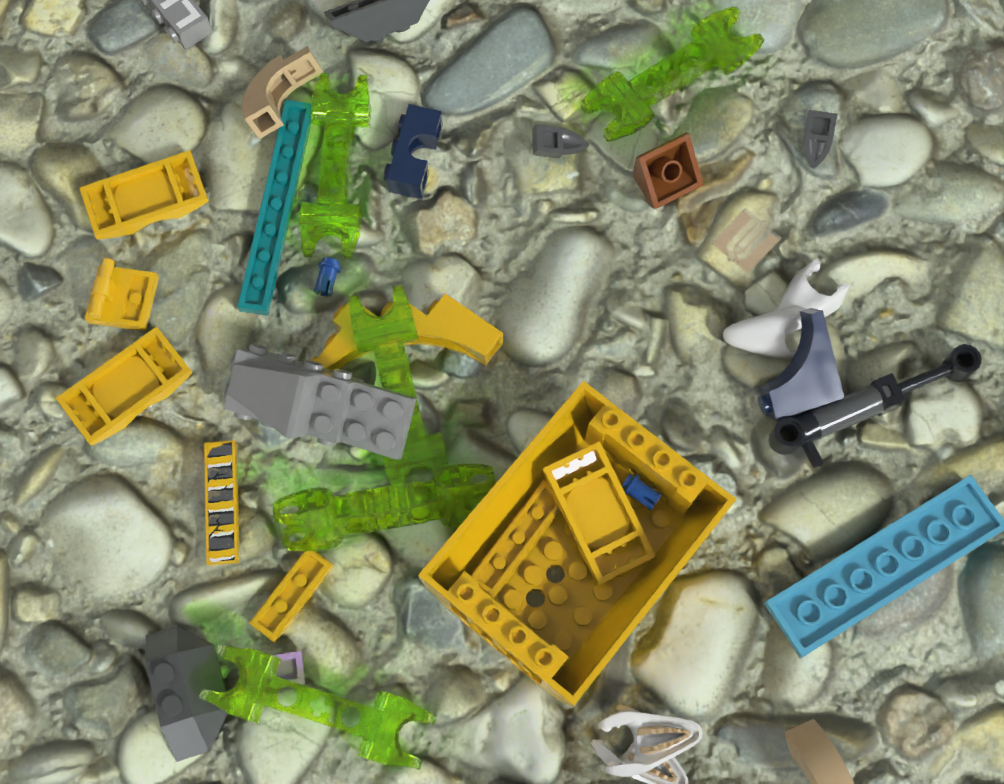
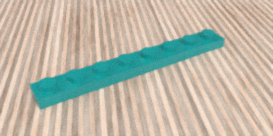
(276, 209)

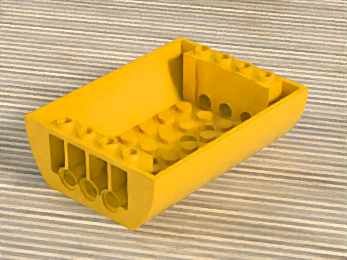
(580, 622)

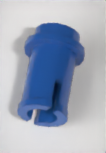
(326, 278)
(640, 491)

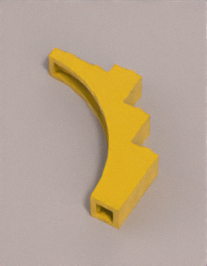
(445, 326)

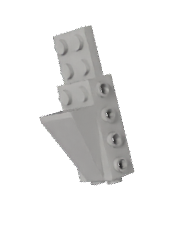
(317, 402)

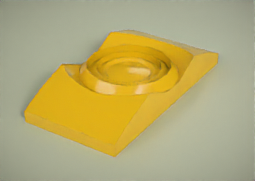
(144, 196)
(124, 387)
(598, 513)

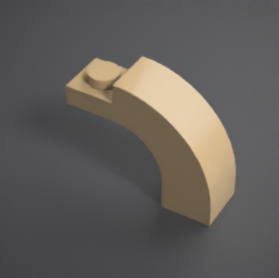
(271, 87)
(816, 755)

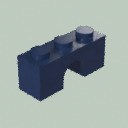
(418, 129)

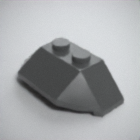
(376, 18)
(178, 670)

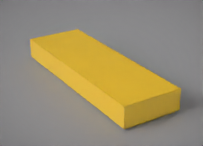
(291, 594)

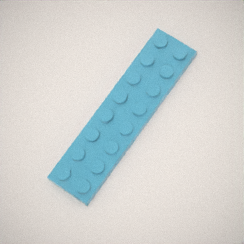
(885, 566)

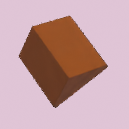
(668, 171)

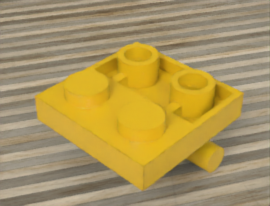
(121, 297)

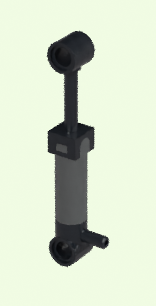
(876, 399)

